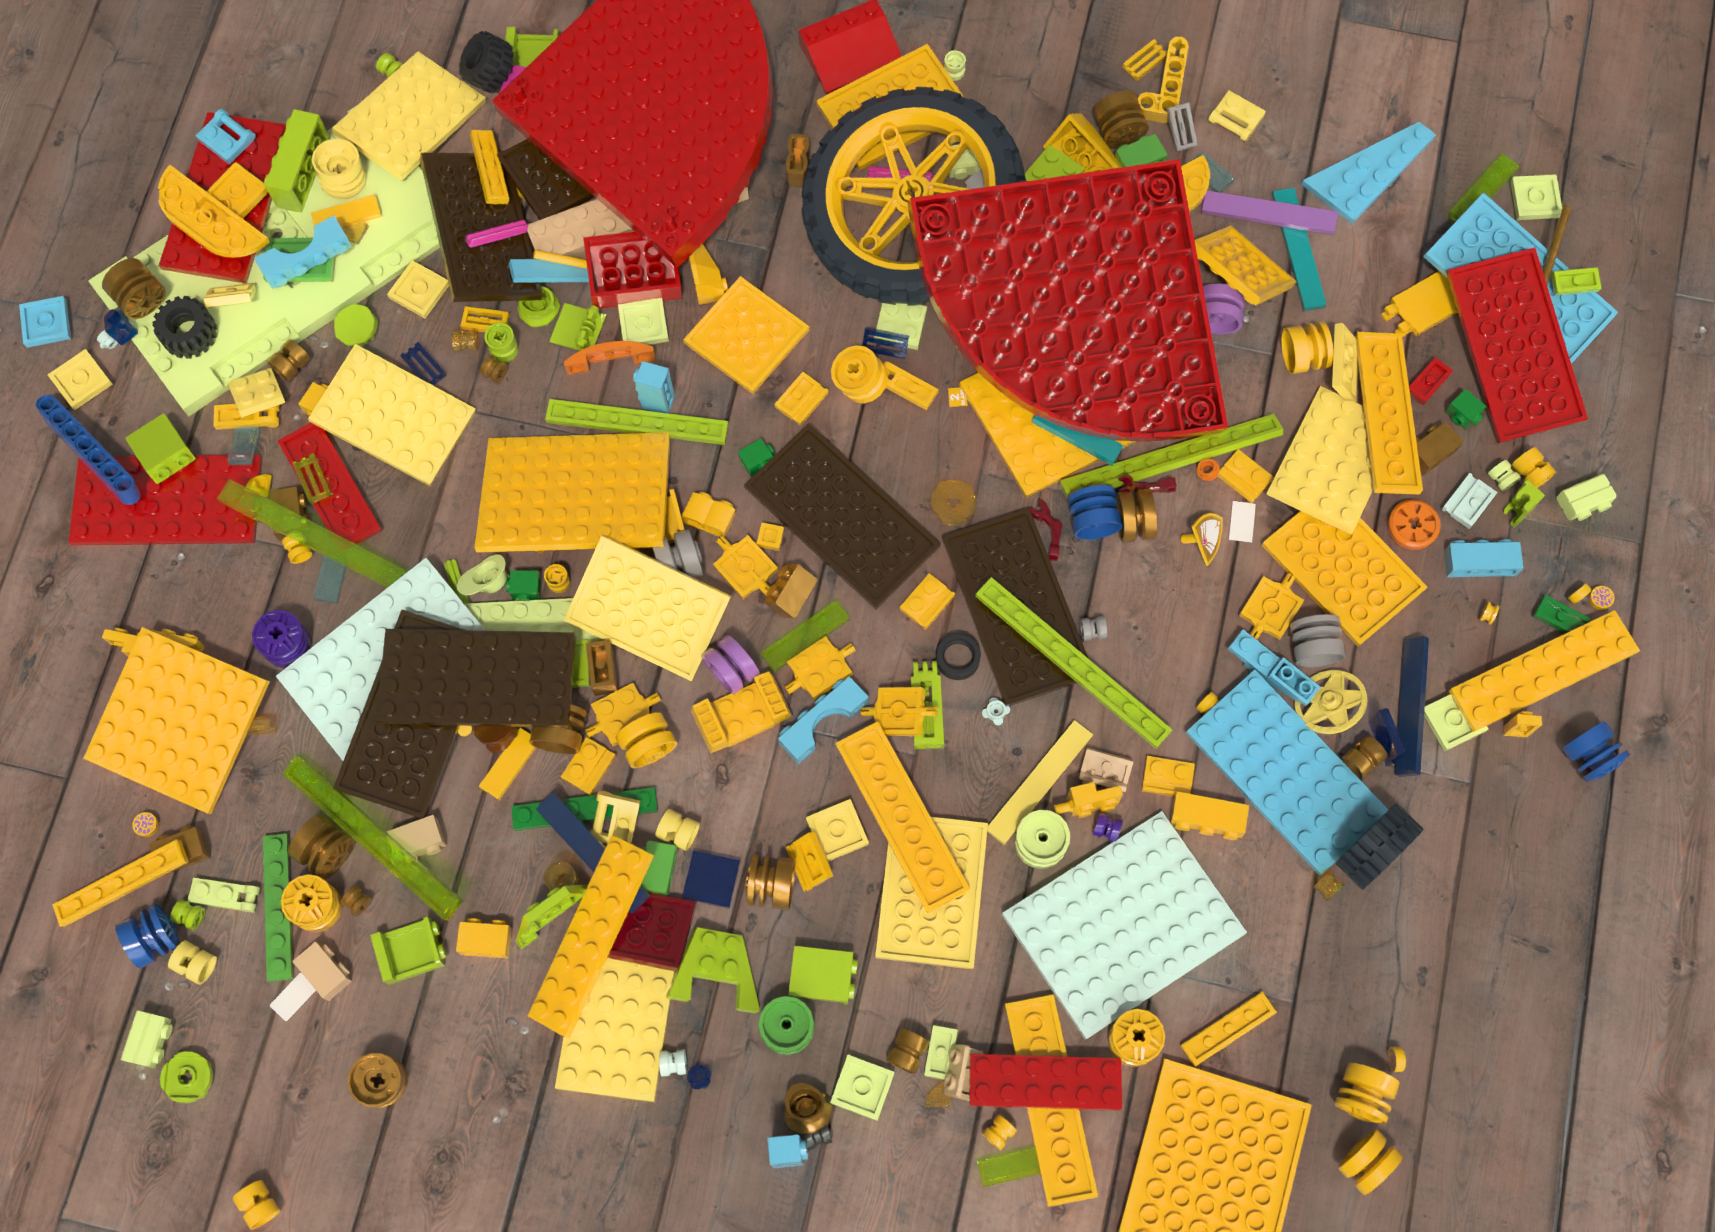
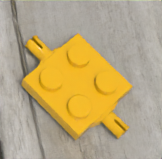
(744, 566)
(1271, 607)
(819, 668)
(619, 710)
(900, 710)

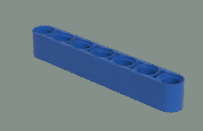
(88, 449)

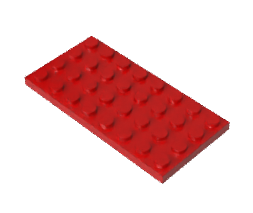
(185, 254)
(1516, 345)
(171, 512)

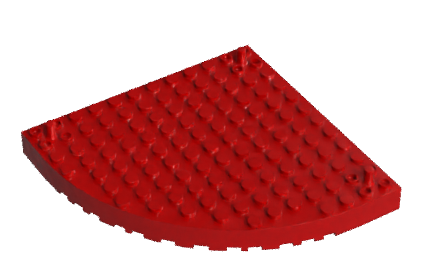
(652, 111)
(1079, 299)

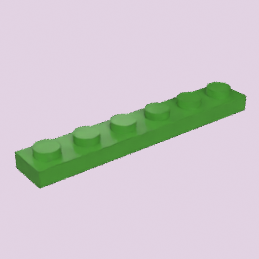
(277, 927)

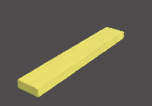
(1039, 782)

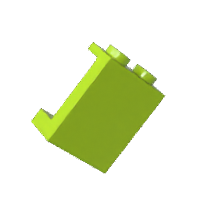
(528, 47)
(160, 448)
(408, 951)
(822, 974)

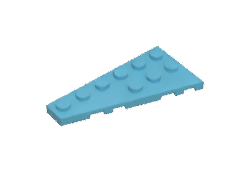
(1363, 177)

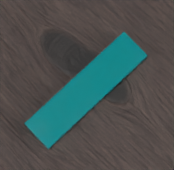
(1101, 448)

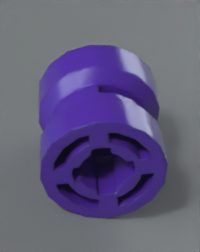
(1113, 828)

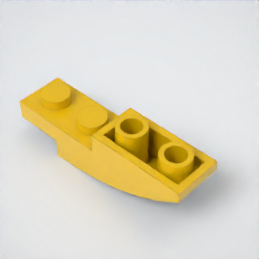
(122, 639)

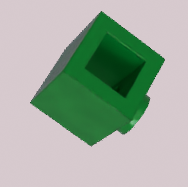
(1466, 410)
(755, 456)
(524, 585)

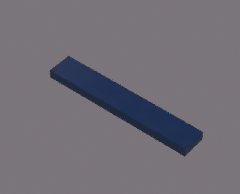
(1412, 705)
(579, 837)

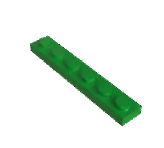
(527, 817)

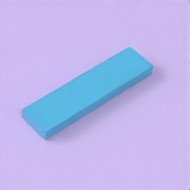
(544, 271)

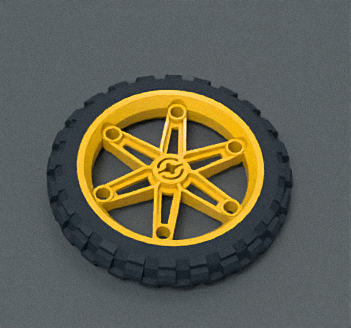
(851, 138)

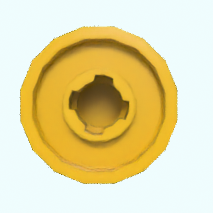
(1533, 467)
(256, 1204)

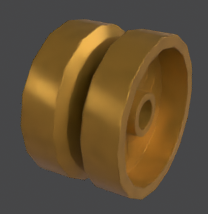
(1137, 515)

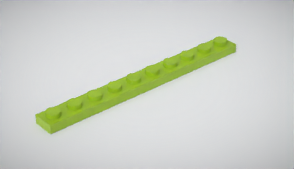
(1178, 455)
(1074, 663)

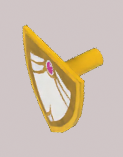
(1207, 534)

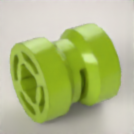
(387, 64)
(187, 914)

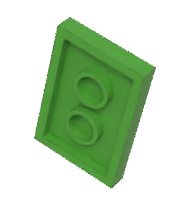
(318, 273)

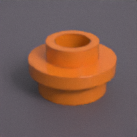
(1205, 464)

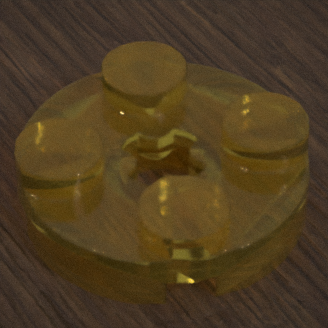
(953, 489)

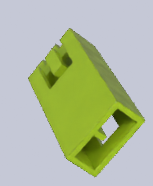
(932, 726)

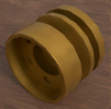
(1120, 119)
(133, 288)
(560, 739)
(321, 846)
(770, 882)
(363, 1085)

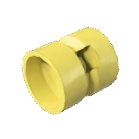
(678, 830)
(189, 961)

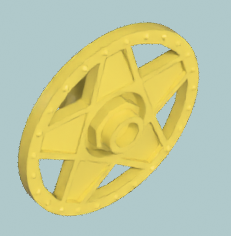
(1333, 703)

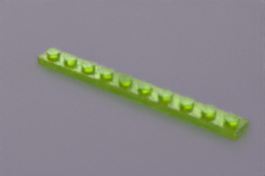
(310, 534)
(373, 838)

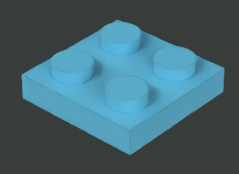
(45, 321)

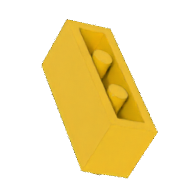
(1209, 815)

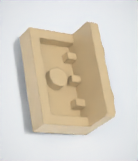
(1105, 769)
(958, 1076)

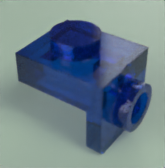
(118, 326)

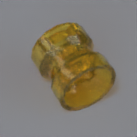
(464, 340)

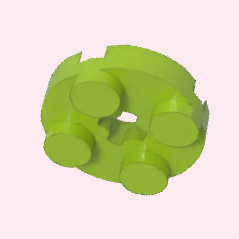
(197, 1087)

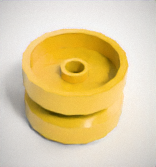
(859, 374)
(646, 740)
(1374, 1164)

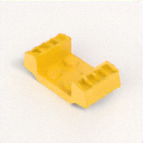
(742, 714)

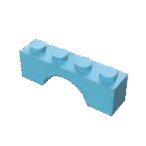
(281, 267)
(845, 700)

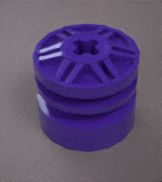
(289, 646)

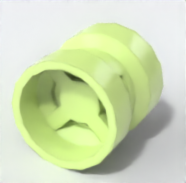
(955, 64)
(1508, 477)

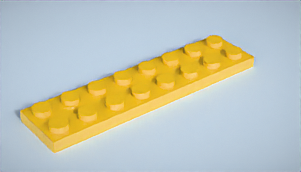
(1388, 413)
(1544, 671)
(902, 817)
(590, 936)
(1055, 1132)

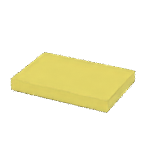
(1345, 363)

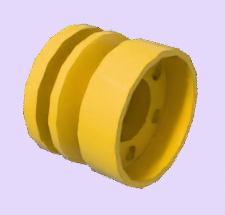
(1307, 347)
(323, 908)
(1138, 1052)
(1366, 1095)

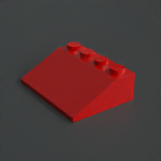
(849, 45)
(628, 270)

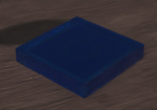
(1387, 735)
(711, 879)

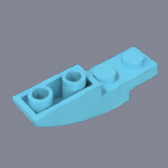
(1275, 671)

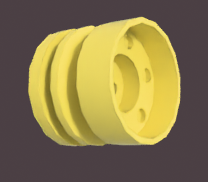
(339, 168)

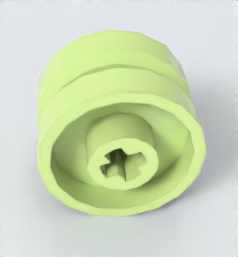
(1039, 825)

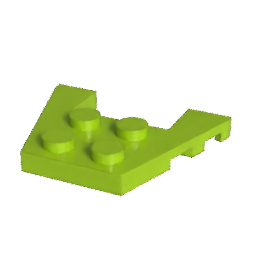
(542, 913)
(716, 958)

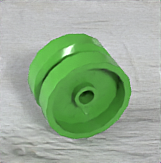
(786, 1010)

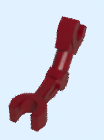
(1167, 485)
(1055, 526)

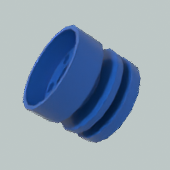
(1094, 512)
(1596, 752)
(142, 938)

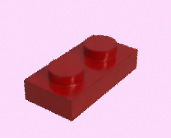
(1429, 380)

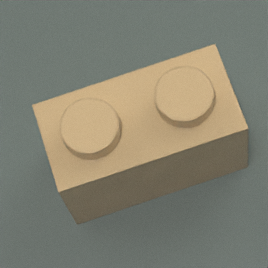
(420, 836)
(322, 970)

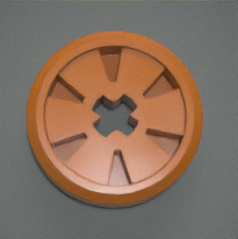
(1400, 524)

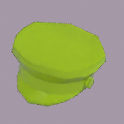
(539, 312)
(355, 325)

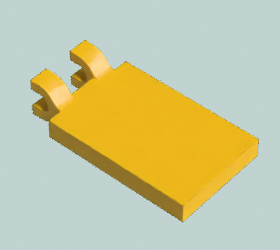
(1422, 305)

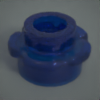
(692, 1075)

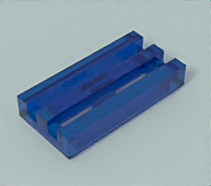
(889, 335)
(412, 353)

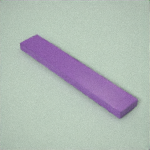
(1270, 212)

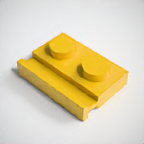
(801, 398)
(1245, 476)
(927, 601)
(588, 766)
(1167, 776)
(810, 860)

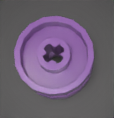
(1224, 308)
(730, 664)

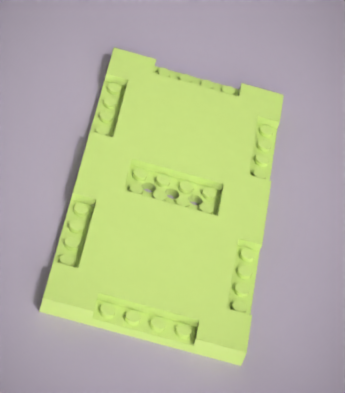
(257, 329)

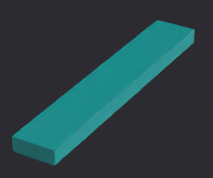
(1301, 258)

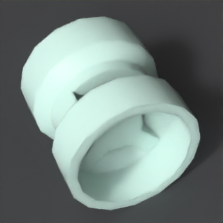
(673, 1062)

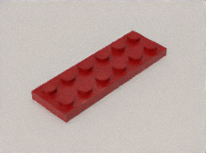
(345, 509)
(1045, 1082)

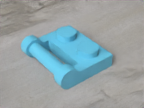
(222, 143)

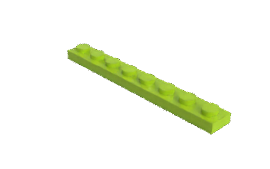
(636, 421)

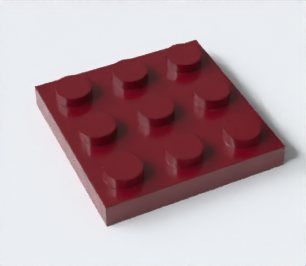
(655, 933)

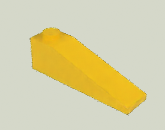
(1083, 144)
(706, 276)

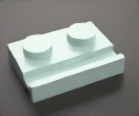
(1469, 501)

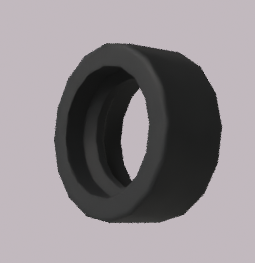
(962, 639)

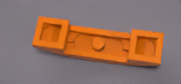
(607, 351)

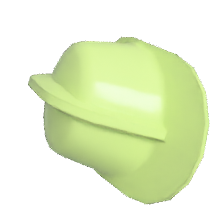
(485, 577)

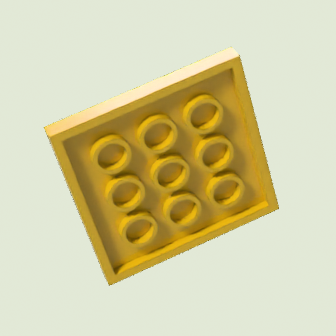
(1243, 265)
(746, 335)

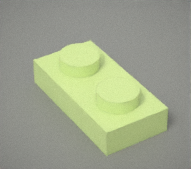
(939, 1049)

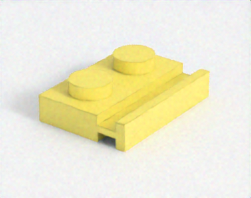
(230, 294)

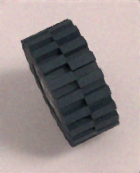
(1379, 846)

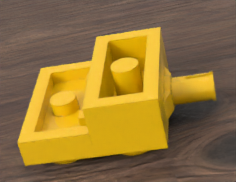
(1085, 799)

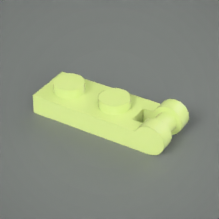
(223, 895)

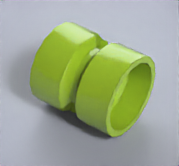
(501, 342)

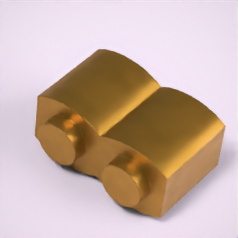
(797, 159)

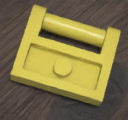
(1239, 111)
(623, 817)

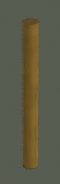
(1556, 241)

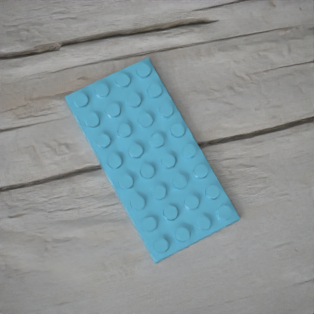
(1490, 232)
(1287, 772)

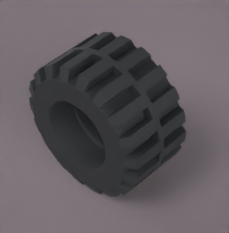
(486, 61)
(177, 313)

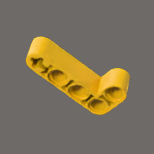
(1169, 80)

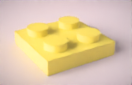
(418, 289)
(80, 379)
(256, 392)
(838, 830)

